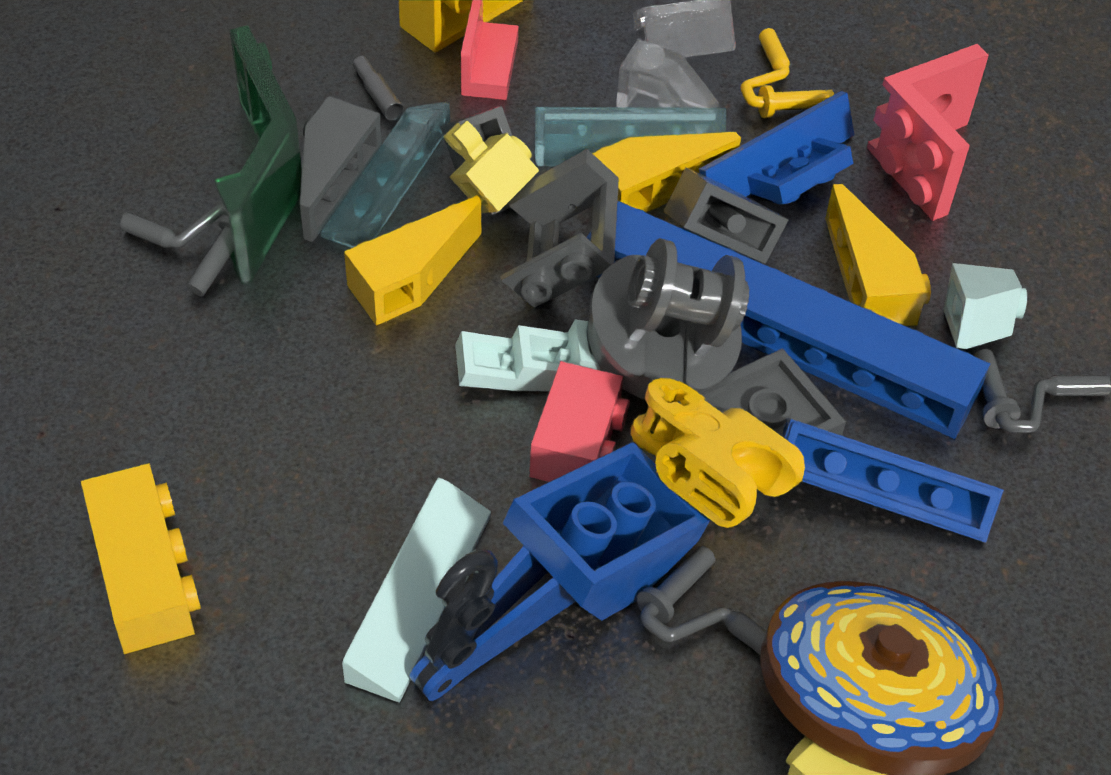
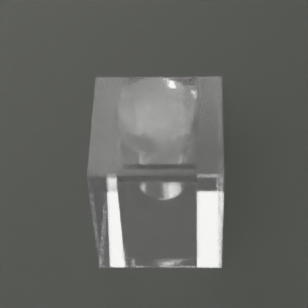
(660, 79)

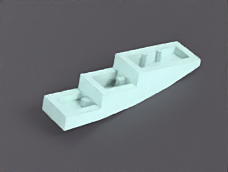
(525, 360)

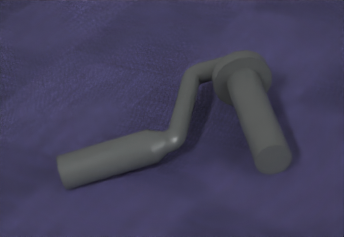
(167, 238)
(1005, 411)
(658, 609)

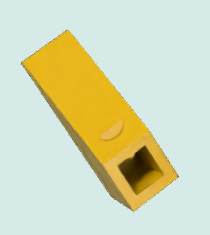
(410, 262)

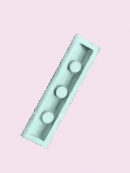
(406, 603)

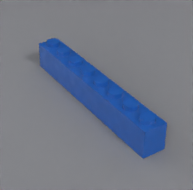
(830, 335)

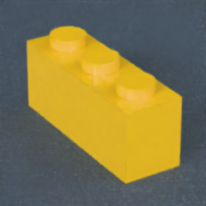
(140, 558)

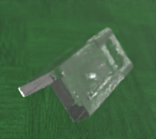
(689, 26)

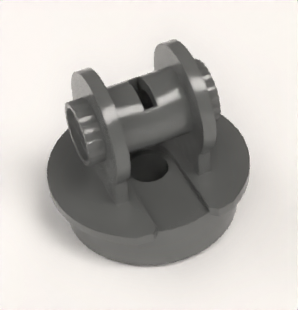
(668, 319)

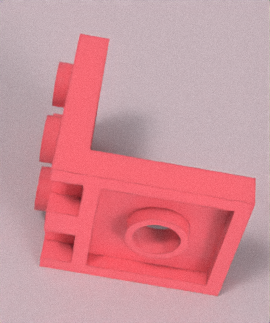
(920, 126)

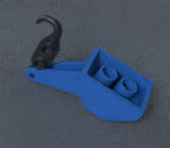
(598, 535)

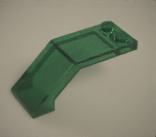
(271, 179)

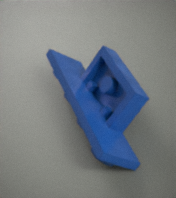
(790, 155)

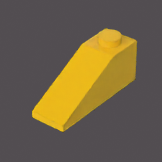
(653, 164)
(874, 262)

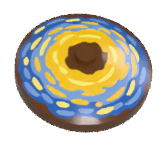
(881, 679)

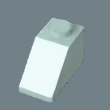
(982, 304)

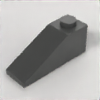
(336, 151)

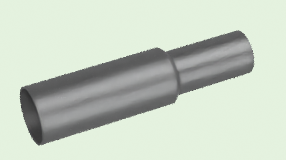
(378, 89)

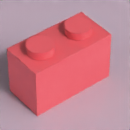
(577, 421)

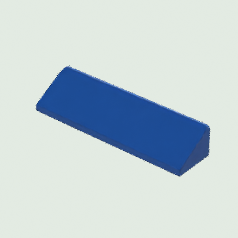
(895, 481)

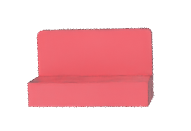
(487, 56)

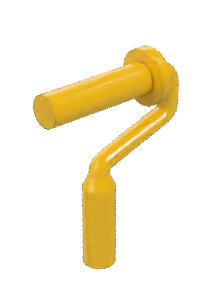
(767, 99)

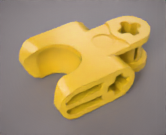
(714, 455)

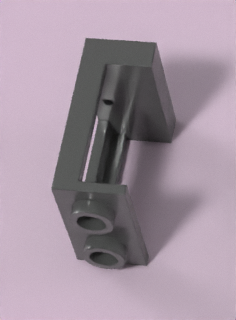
(550, 201)

